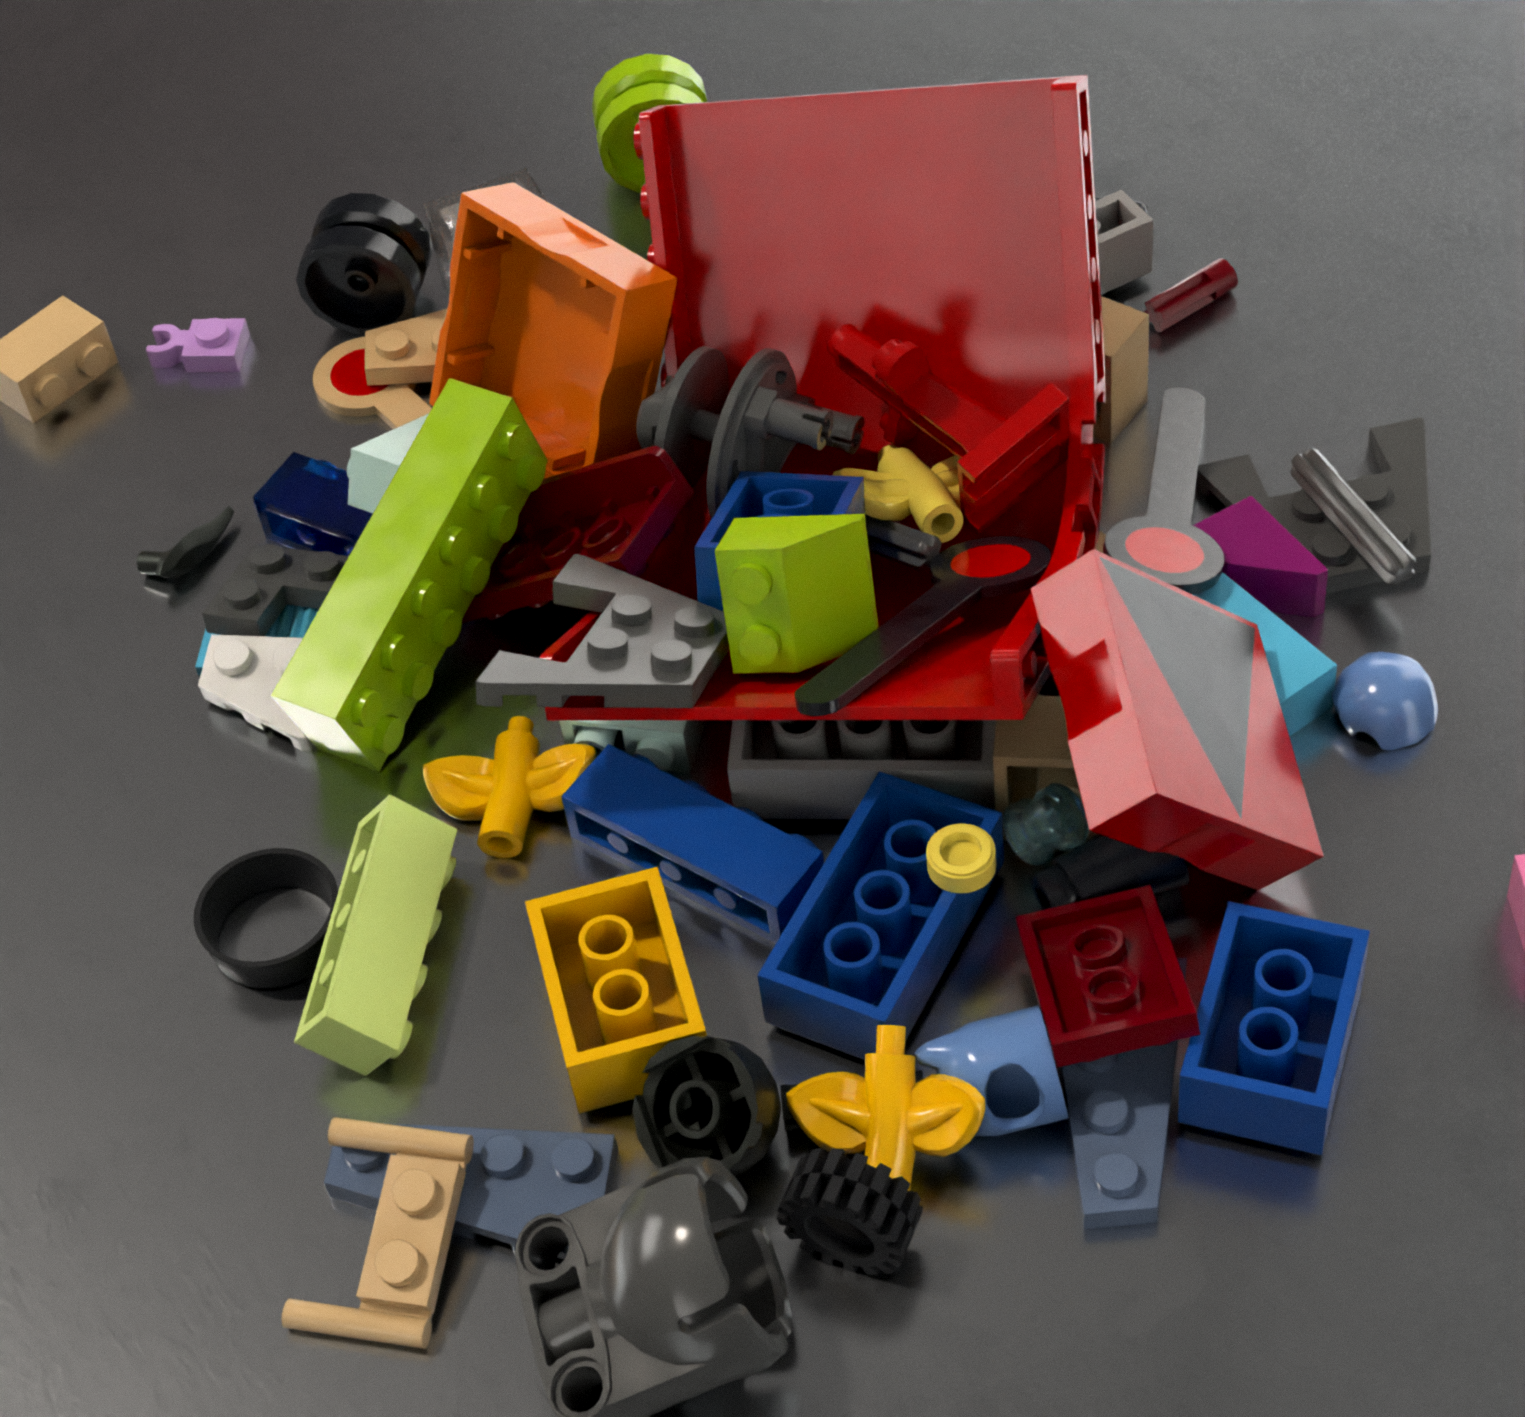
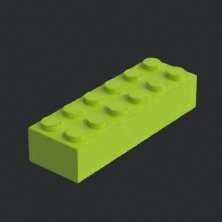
(412, 576)

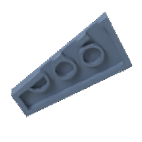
(1120, 1131)
(506, 1181)

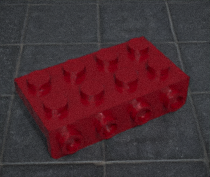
(600, 511)

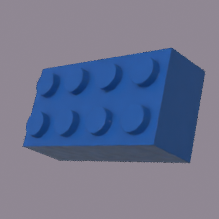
(873, 922)

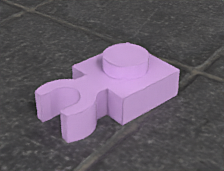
(205, 347)

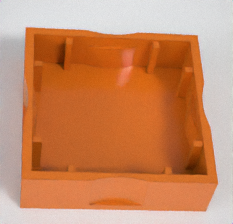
(554, 323)

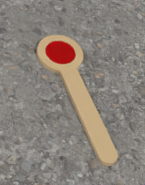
(343, 388)

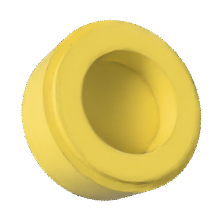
(961, 858)

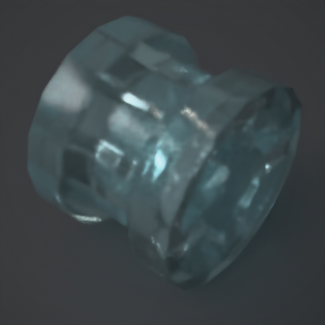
(1045, 824)

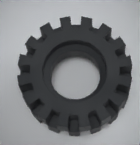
(850, 1211)

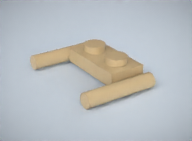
(407, 1236)

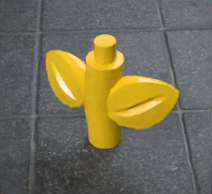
(507, 787)
(888, 1109)

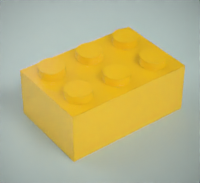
(613, 982)

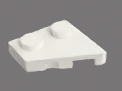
(242, 675)

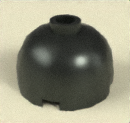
(707, 1102)

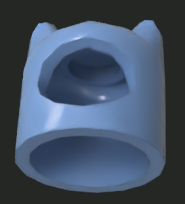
(1008, 1064)

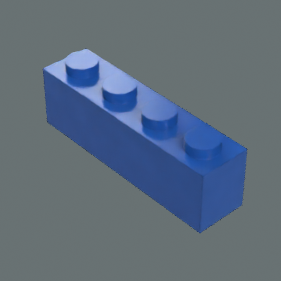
(697, 841)

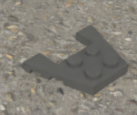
(1394, 495)
(639, 654)

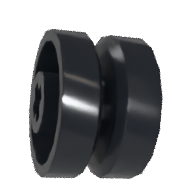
(364, 263)

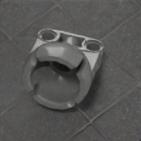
(651, 1294)

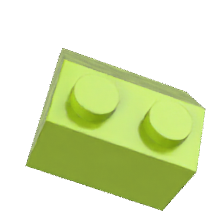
(795, 590)

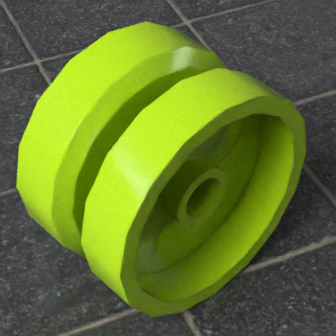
(631, 89)

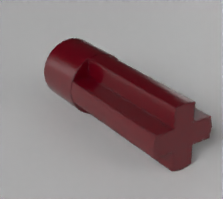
(1191, 294)

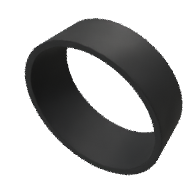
(246, 877)

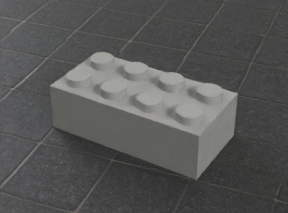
(829, 764)

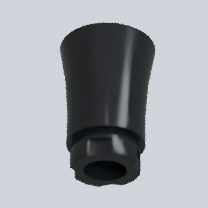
(1105, 868)

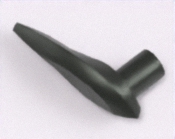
(188, 551)

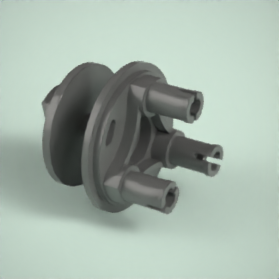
(741, 430)

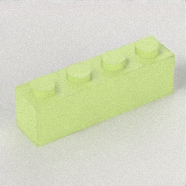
(378, 937)

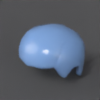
(1387, 699)

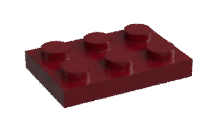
(1106, 976)

